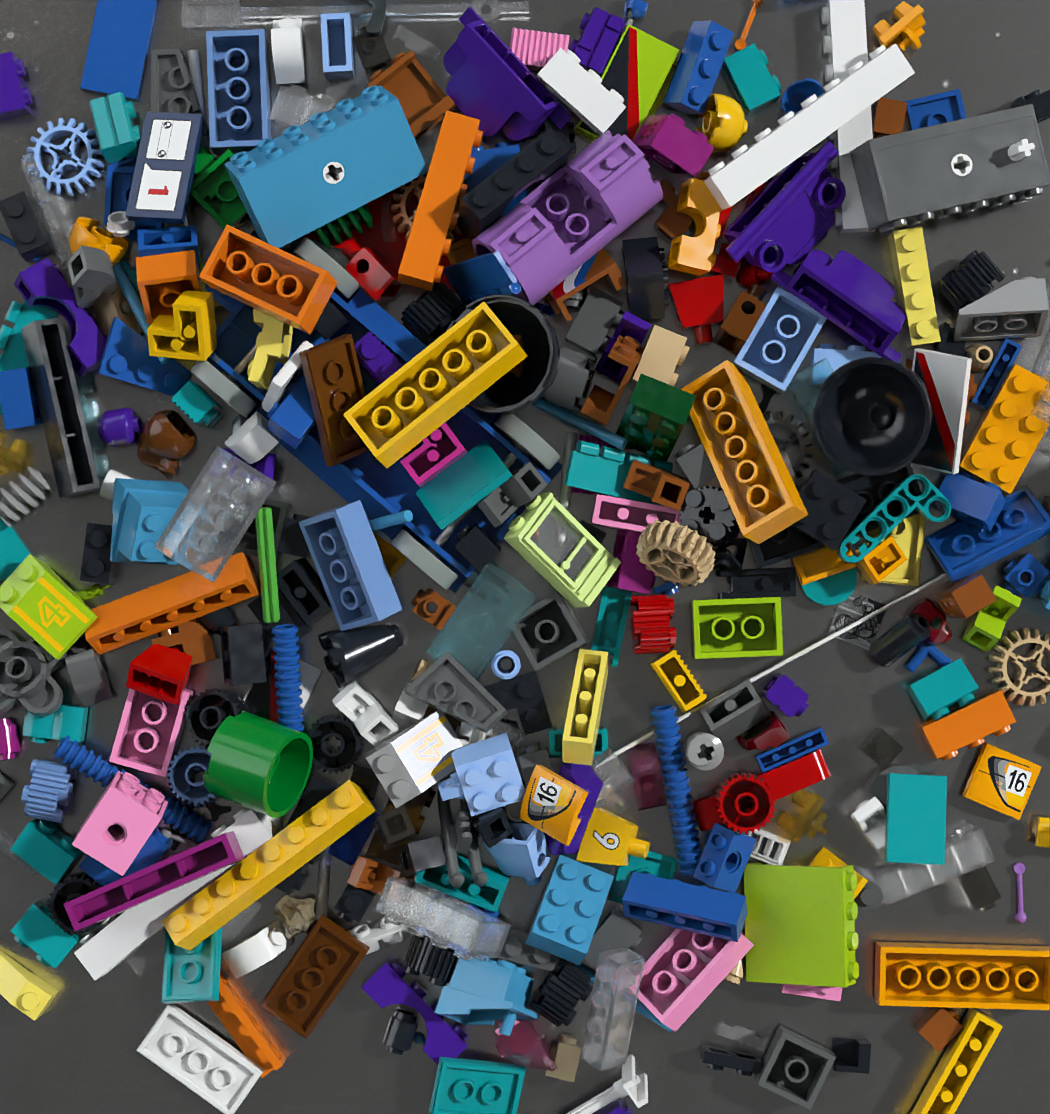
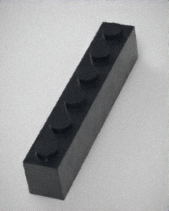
(60, 407)

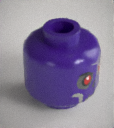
(119, 427)

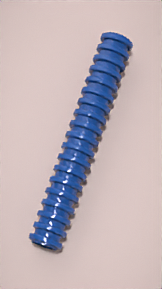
(288, 676)
(104, 772)
(677, 788)

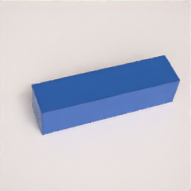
(995, 374)
(791, 749)

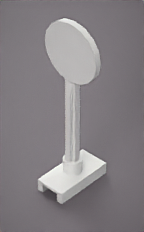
(630, 1084)

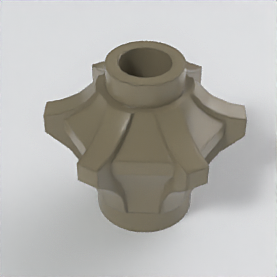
(296, 915)

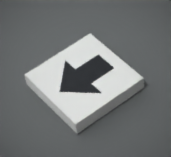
(288, 373)

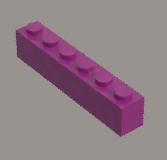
(154, 881)

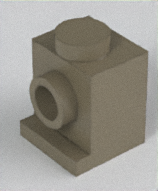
(566, 1057)

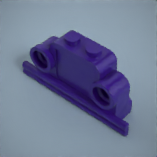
(496, 85)
(788, 213)
(849, 297)

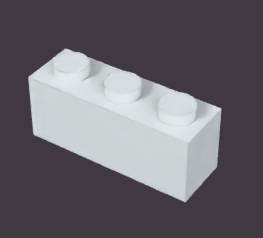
(581, 91)

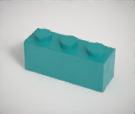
(487, 896)

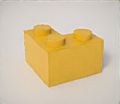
(187, 333)

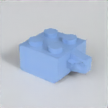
(484, 776)

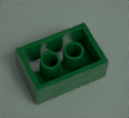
(655, 417)

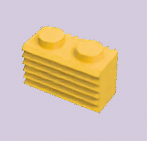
(678, 680)

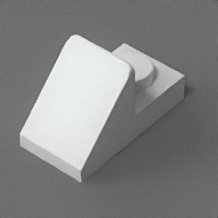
(408, 711)

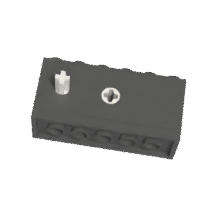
(951, 168)

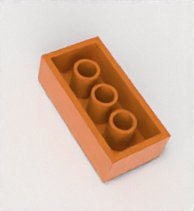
(268, 279)

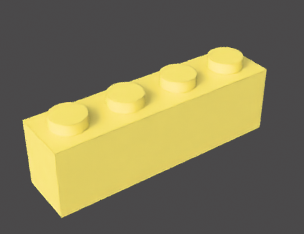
(914, 287)
(585, 707)

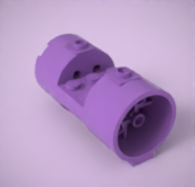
(572, 215)

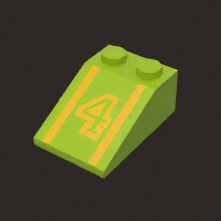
(45, 606)

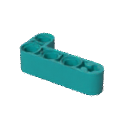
(887, 522)

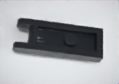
(759, 583)

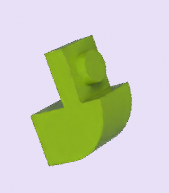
(988, 624)

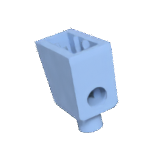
(522, 853)

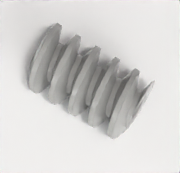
(24, 494)
(714, 750)

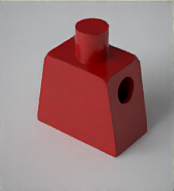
(380, 279)
(698, 305)
(160, 672)

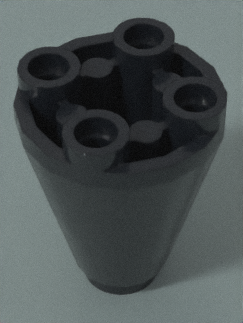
(358, 650)

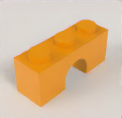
(696, 253)

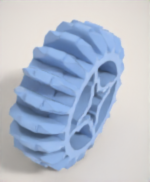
(70, 147)

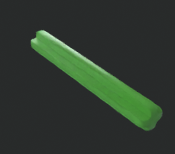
(267, 565)

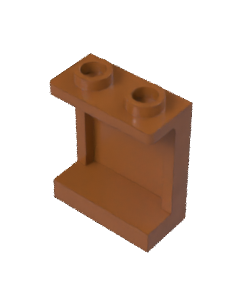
(417, 92)

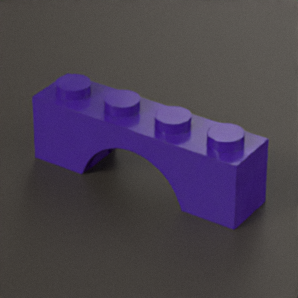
(44, 287)
(390, 986)

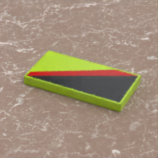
(637, 75)

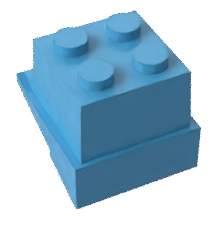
(140, 517)
(487, 993)

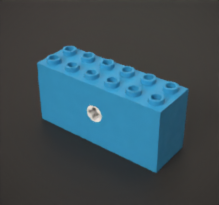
(326, 166)

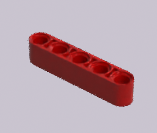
(782, 780)

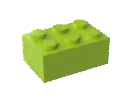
(736, 627)

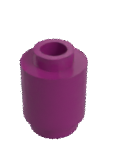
(8, 739)

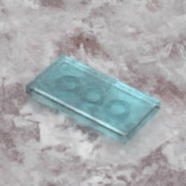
(483, 620)

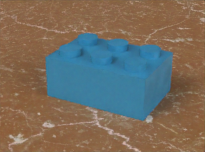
(569, 910)

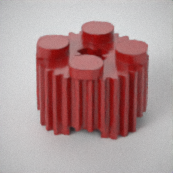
(652, 624)
(751, 818)

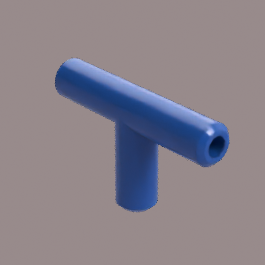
(921, 653)

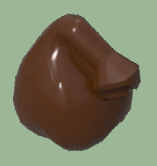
(164, 442)

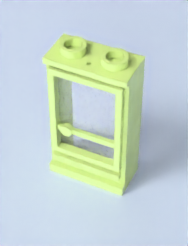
(561, 550)

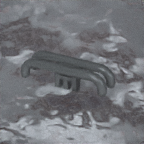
(460, 839)

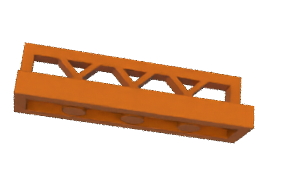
(245, 1027)

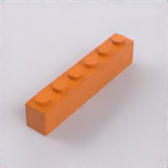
(439, 200)
(170, 604)

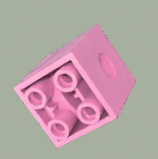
(122, 804)

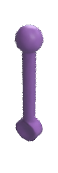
(1019, 868)

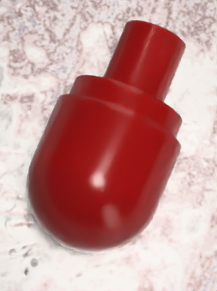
(750, 275)

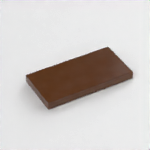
(334, 388)
(314, 976)

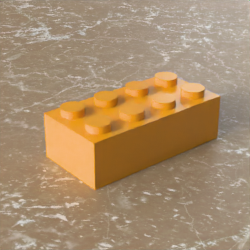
(1006, 432)

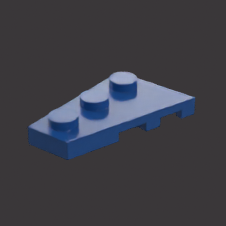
(128, 360)

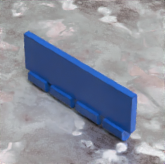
(482, 277)

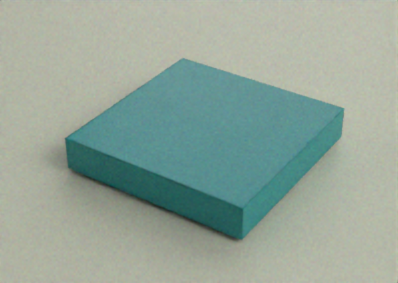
(655, 863)

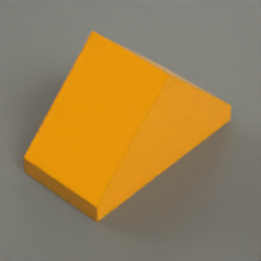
(881, 561)

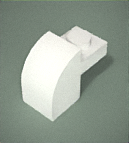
(288, 51)
(251, 437)
(366, 713)
(871, 822)
(257, 949)

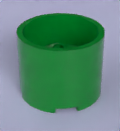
(258, 764)

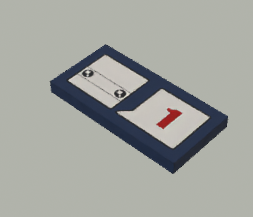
(165, 167)

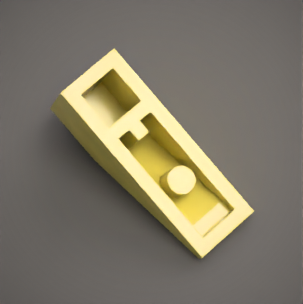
(24, 988)

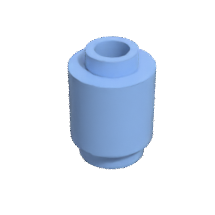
(499, 671)

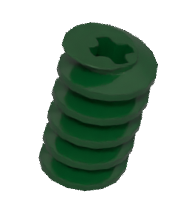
(344, 225)

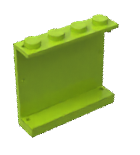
(801, 924)

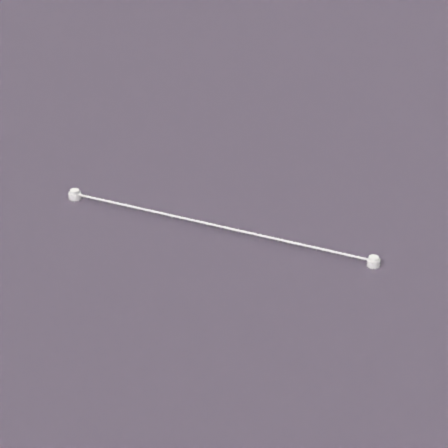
(513, 809)

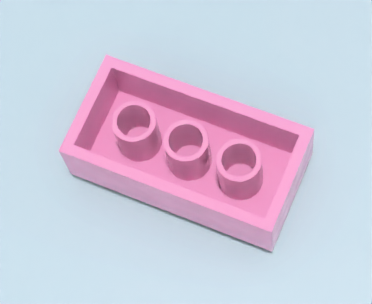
(686, 973)

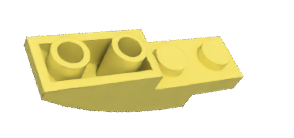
(272, 346)

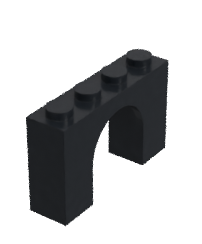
(491, 197)

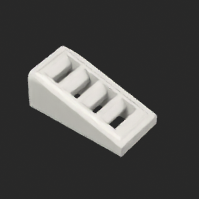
(781, 850)

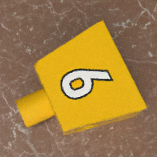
(611, 840)

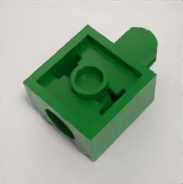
(216, 191)

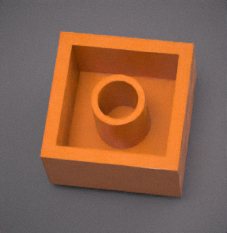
(164, 279)

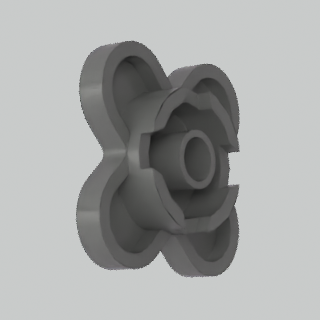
(34, 686)

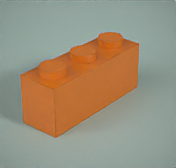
(967, 725)

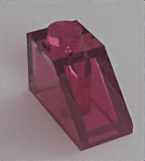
(648, 780)
(524, 1047)

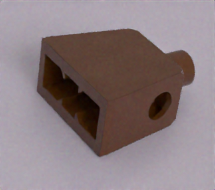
(741, 319)

